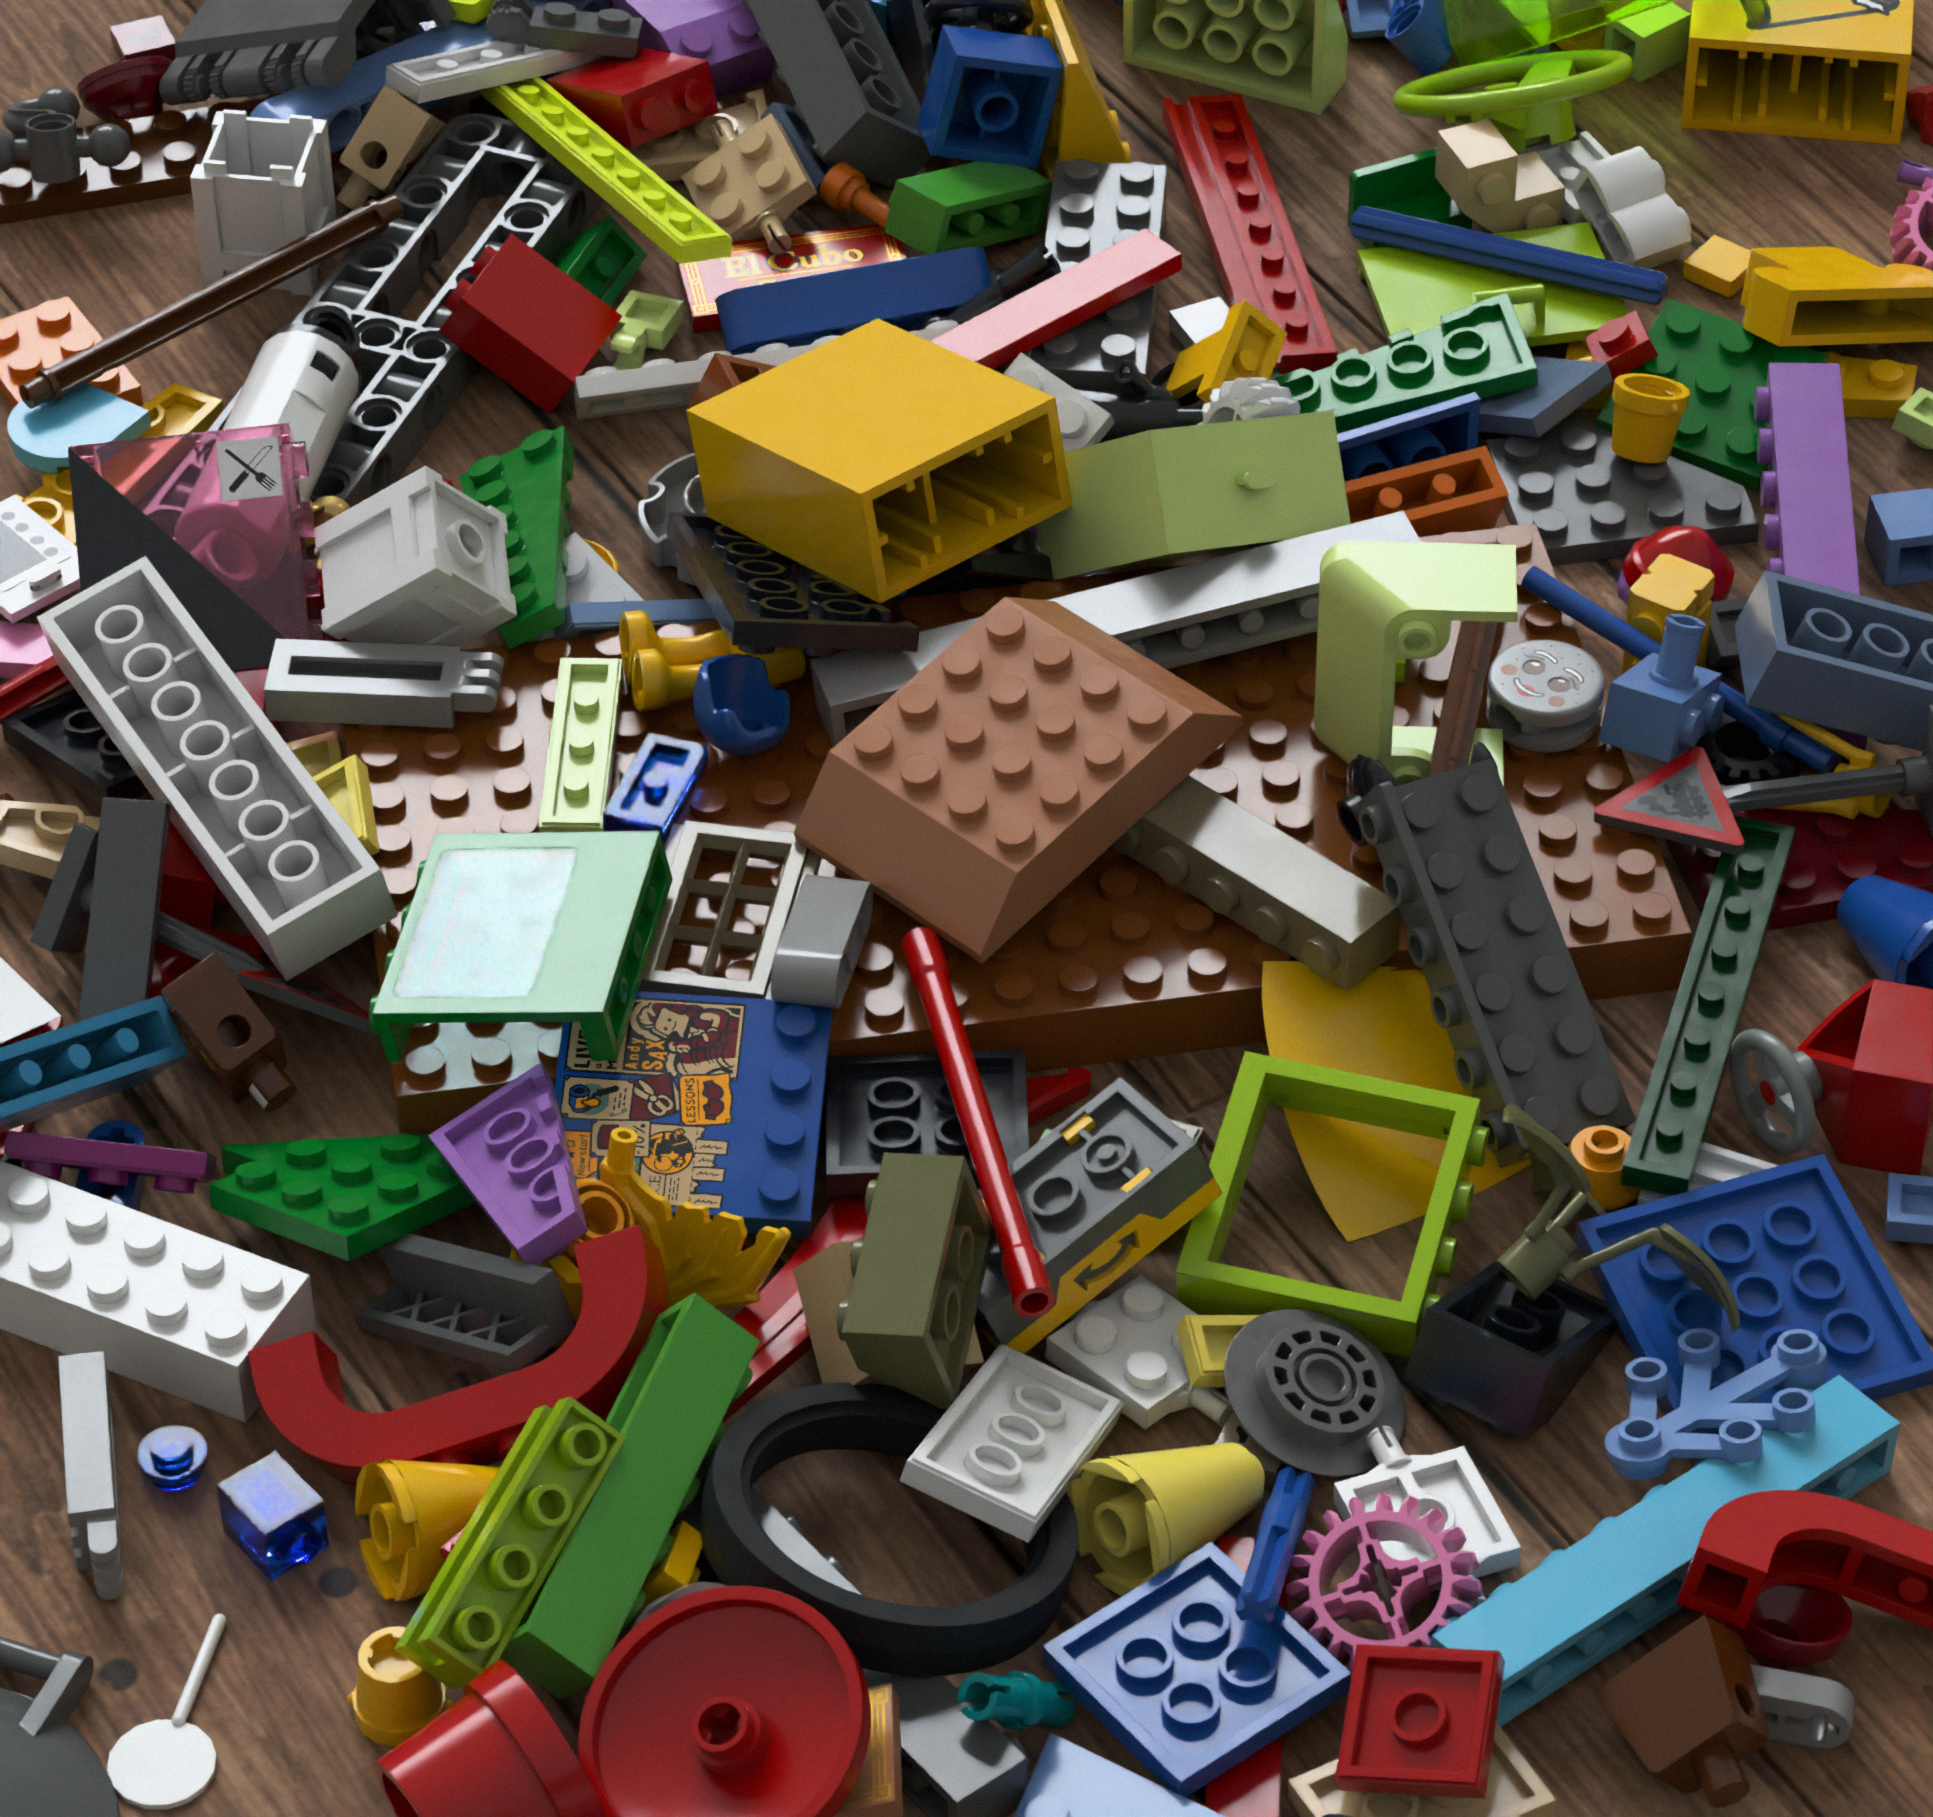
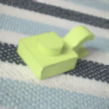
(644, 324)

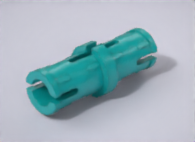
(1016, 1700)

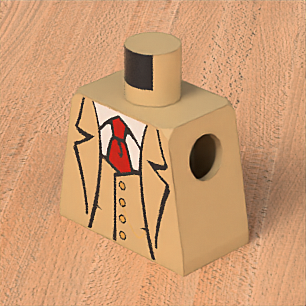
(390, 126)

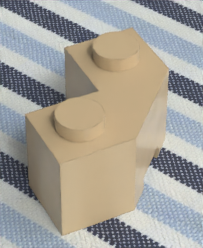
(1495, 182)

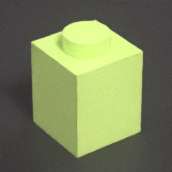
(1651, 38)

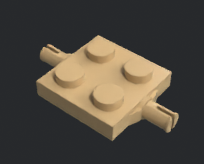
(751, 182)

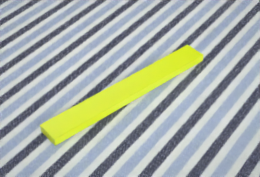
(611, 171)

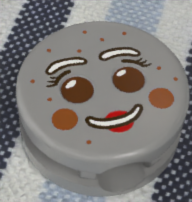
(1545, 695)

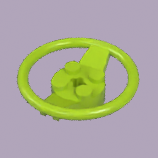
(1522, 110)

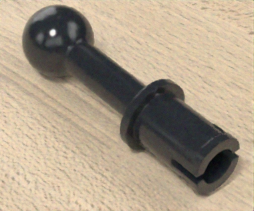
(1005, 284)

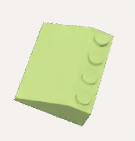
(1251, 47)

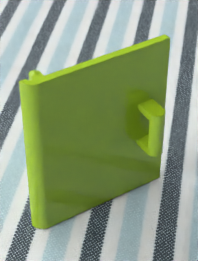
(1419, 288)

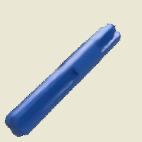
(1274, 1546)

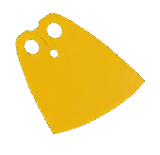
(1377, 1029)

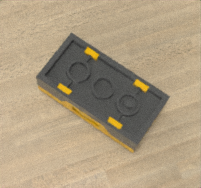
(1095, 1205)

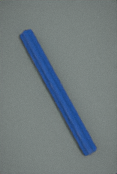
(1509, 255)

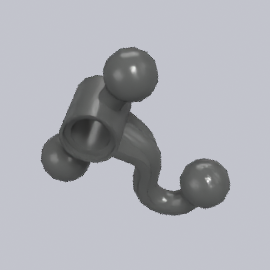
(50, 140)

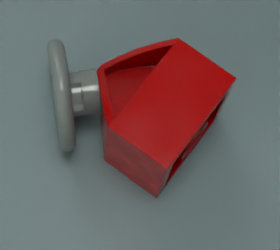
(1857, 1071)

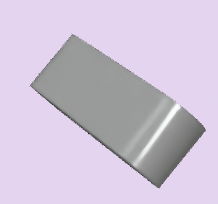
(822, 941)

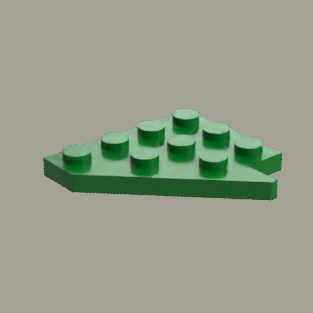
(339, 1191)

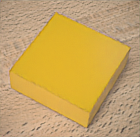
(1718, 266)

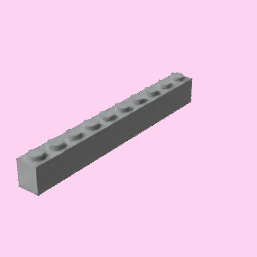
(1164, 616)

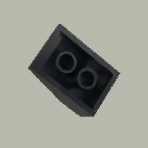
(1507, 1354)

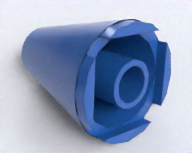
(1890, 928)

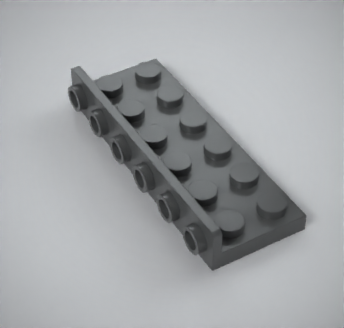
(1493, 956)

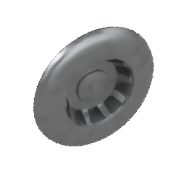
(1324, 1377)

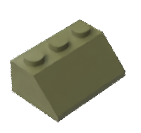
(917, 1275)

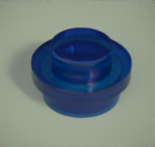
(172, 1457)

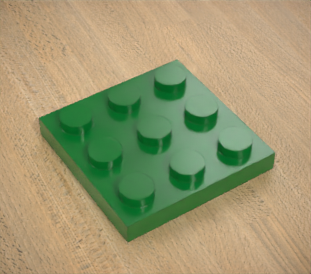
(1721, 370)

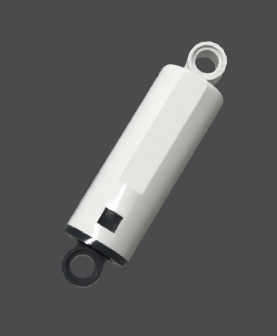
(304, 379)

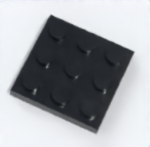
(907, 1108)

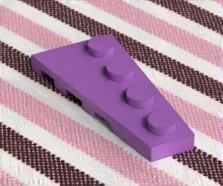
(518, 1165)

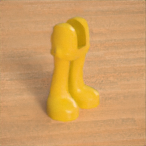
(668, 668)

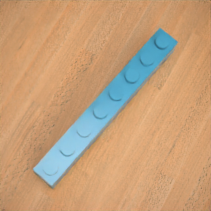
(1632, 1566)

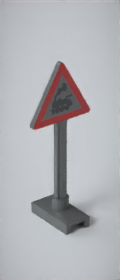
(1693, 808)
(65, 926)

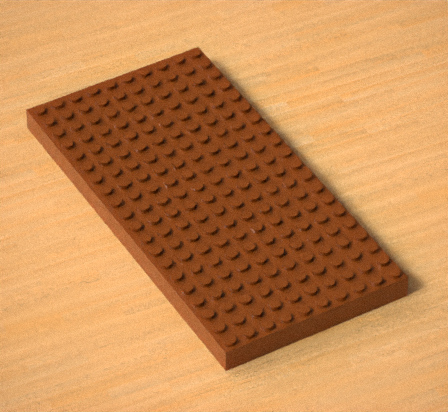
(1114, 958)

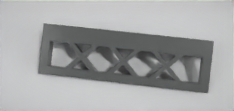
(468, 1304)

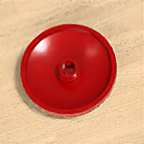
(727, 1711)

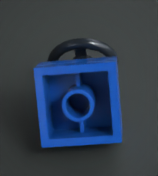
(988, 84)

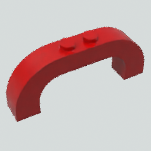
(479, 1423)
(1811, 1542)

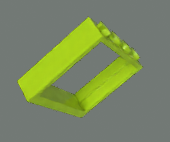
(1264, 1080)

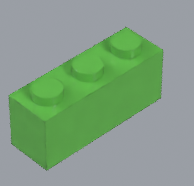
(967, 206)

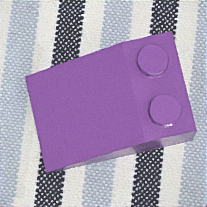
(709, 31)

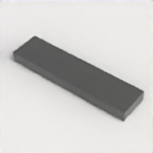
(124, 905)

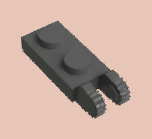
(565, 28)

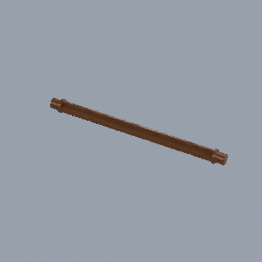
(210, 302)
(1463, 696)

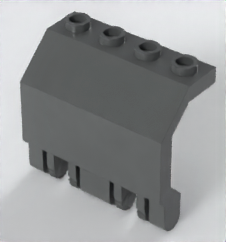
(271, 44)

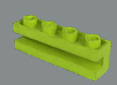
(510, 1542)

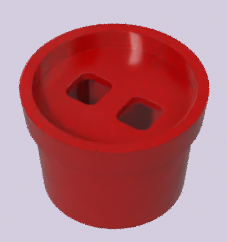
(488, 1759)

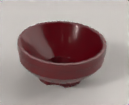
(125, 88)
(1795, 1626)

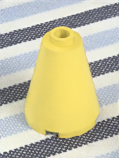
(1160, 1506)

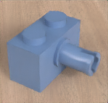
(1665, 698)

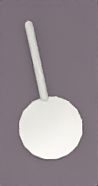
(168, 1760)

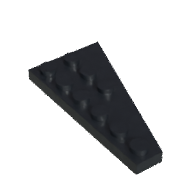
(772, 603)

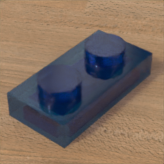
(656, 785)

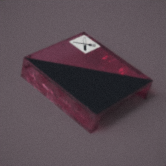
(215, 522)

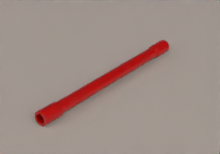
(1020, 1261)

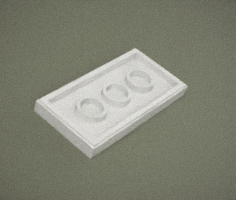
(1012, 1442)

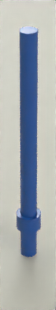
(1770, 728)

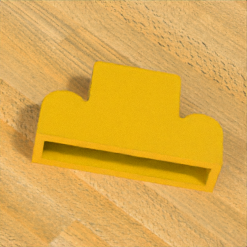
(1834, 298)

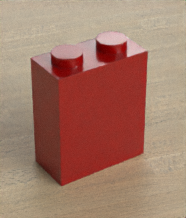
(641, 94)
(527, 321)

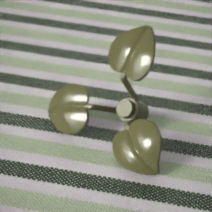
(1546, 1247)

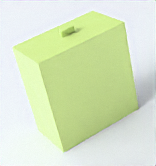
(1196, 494)

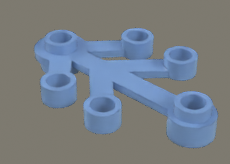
(1645, 1444)

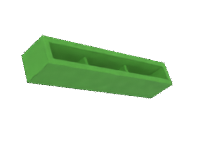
(671, 1422)

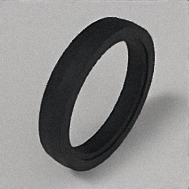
(879, 1632)

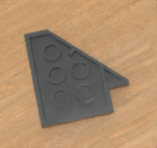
(1601, 504)

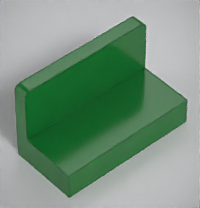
(1405, 188)
(602, 259)

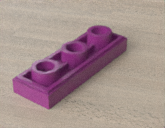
(110, 1161)

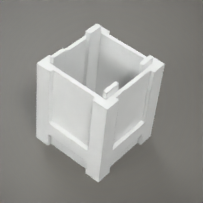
(261, 191)
(415, 566)

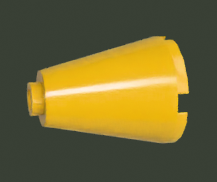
(411, 1516)

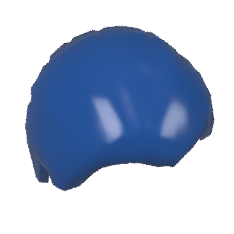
(739, 706)

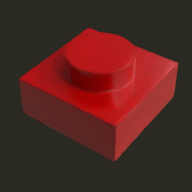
(1622, 344)

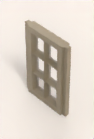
(683, 855)

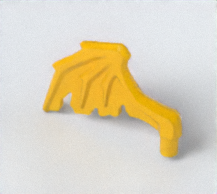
(695, 1250)

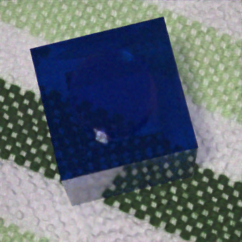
(273, 1515)

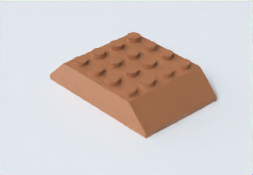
(1006, 770)

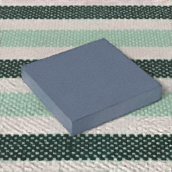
(1536, 409)

